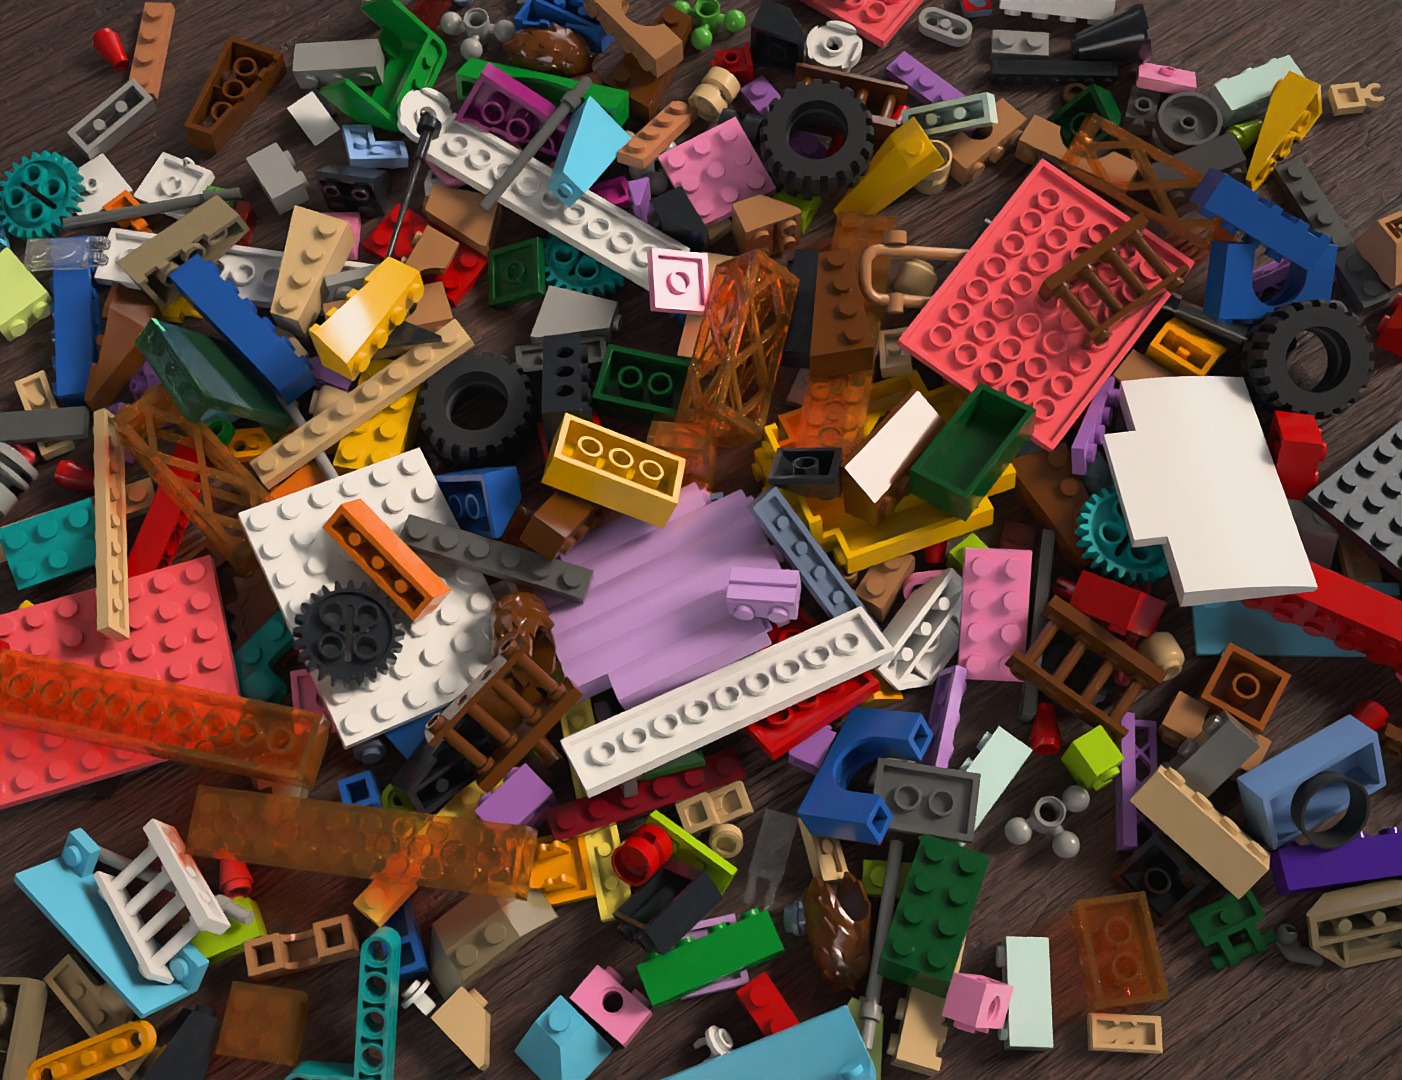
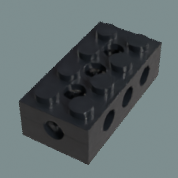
(565, 382)

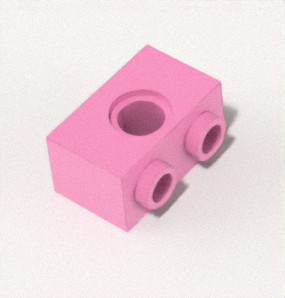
(591, 998)
(977, 1002)

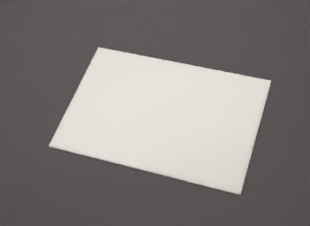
(313, 118)

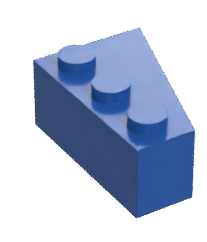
(567, 15)

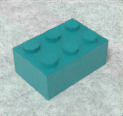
(51, 544)

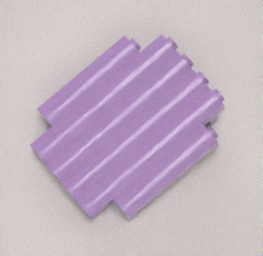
(660, 599)

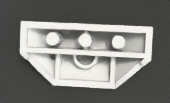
(924, 633)

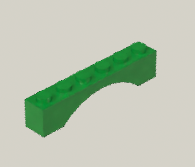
(548, 86)

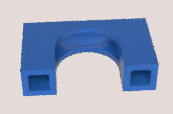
(1230, 288)
(863, 738)

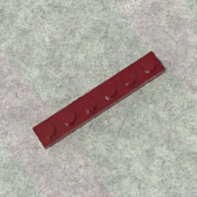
(612, 808)

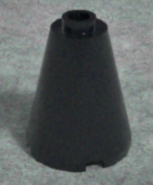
(1116, 38)

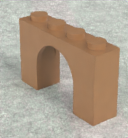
(431, 314)

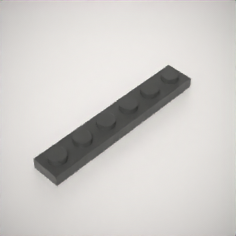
(1315, 209)
(496, 559)

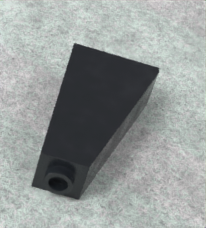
(184, 1047)

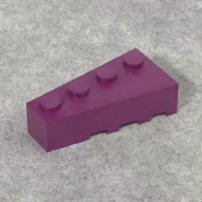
(510, 109)

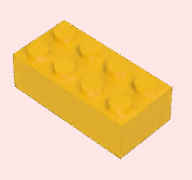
(383, 435)
(614, 471)

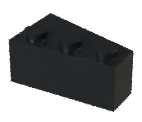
(440, 771)

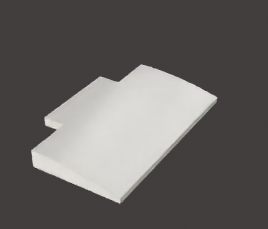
(1205, 489)

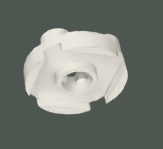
(837, 33)
(418, 103)

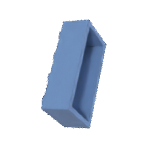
(1268, 789)

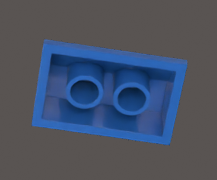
(482, 498)

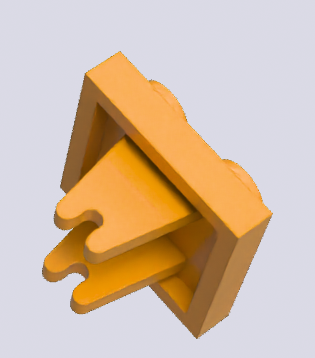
(562, 870)

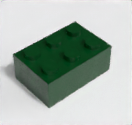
(639, 385)

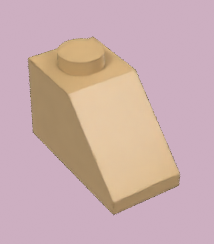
(467, 1024)

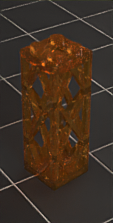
(1138, 149)
(753, 280)
(143, 420)

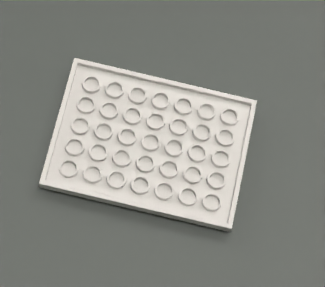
(438, 650)

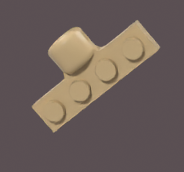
(91, 1004)

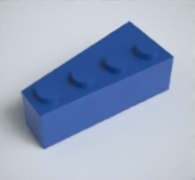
(1258, 220)

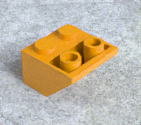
(1184, 350)

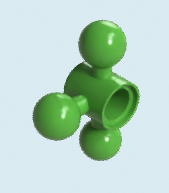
(708, 21)

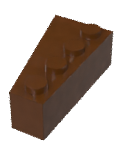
(644, 88)
(232, 92)
(1054, 498)
(561, 524)

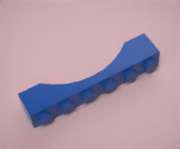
(366, 791)

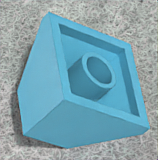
(562, 1044)

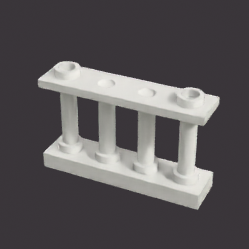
(191, 892)

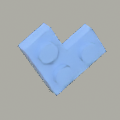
(367, 153)

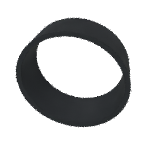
(1348, 826)

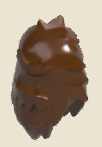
(551, 51)
(526, 615)
(839, 930)

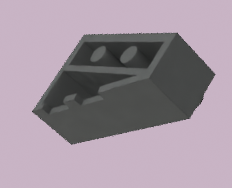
(1219, 153)

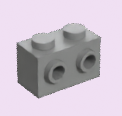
(278, 178)

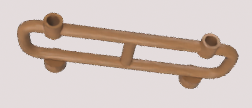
(895, 245)

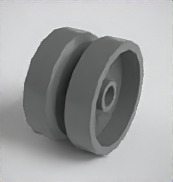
(1185, 122)

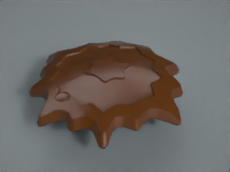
(252, 610)

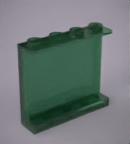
(209, 374)

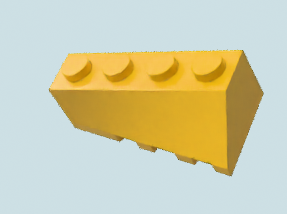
(367, 318)

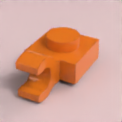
(123, 200)

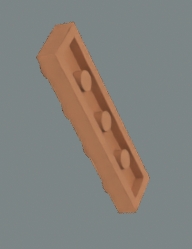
(152, 46)
(657, 135)

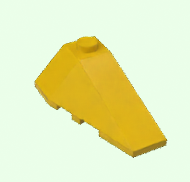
(1289, 117)
(894, 169)

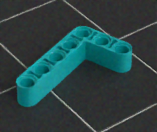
(368, 1032)

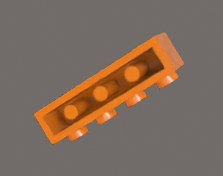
(386, 559)

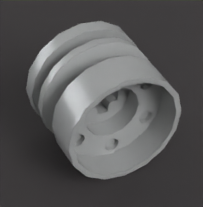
(11, 468)

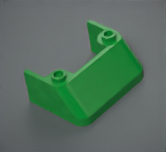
(413, 64)

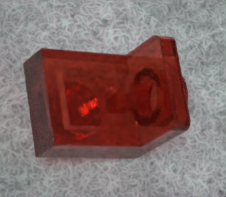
(430, 11)

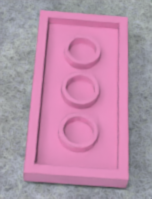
(993, 611)

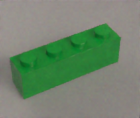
(710, 958)

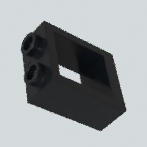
(667, 907)

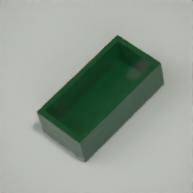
(972, 451)
(933, 915)

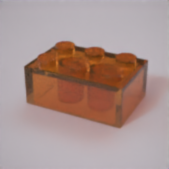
(1118, 952)

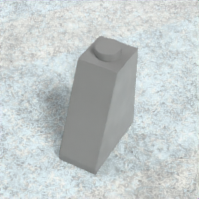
(576, 312)

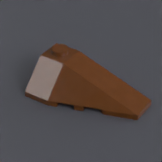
(118, 354)

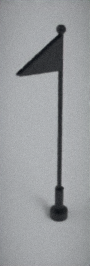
(407, 333)

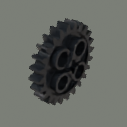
(318, 632)

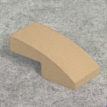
(714, 808)

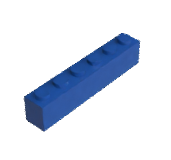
(243, 329)
(75, 332)

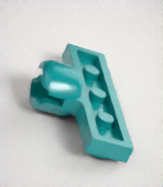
(257, 658)

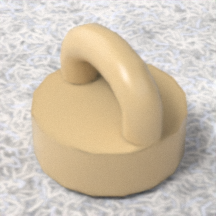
(726, 840)

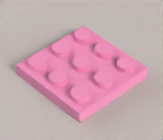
(717, 171)

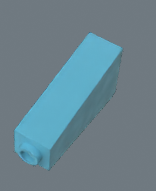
(585, 151)

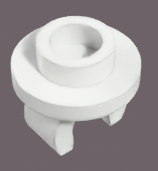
(415, 994)
(717, 1040)

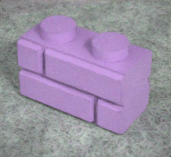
(763, 593)

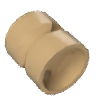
(714, 93)
(937, 179)

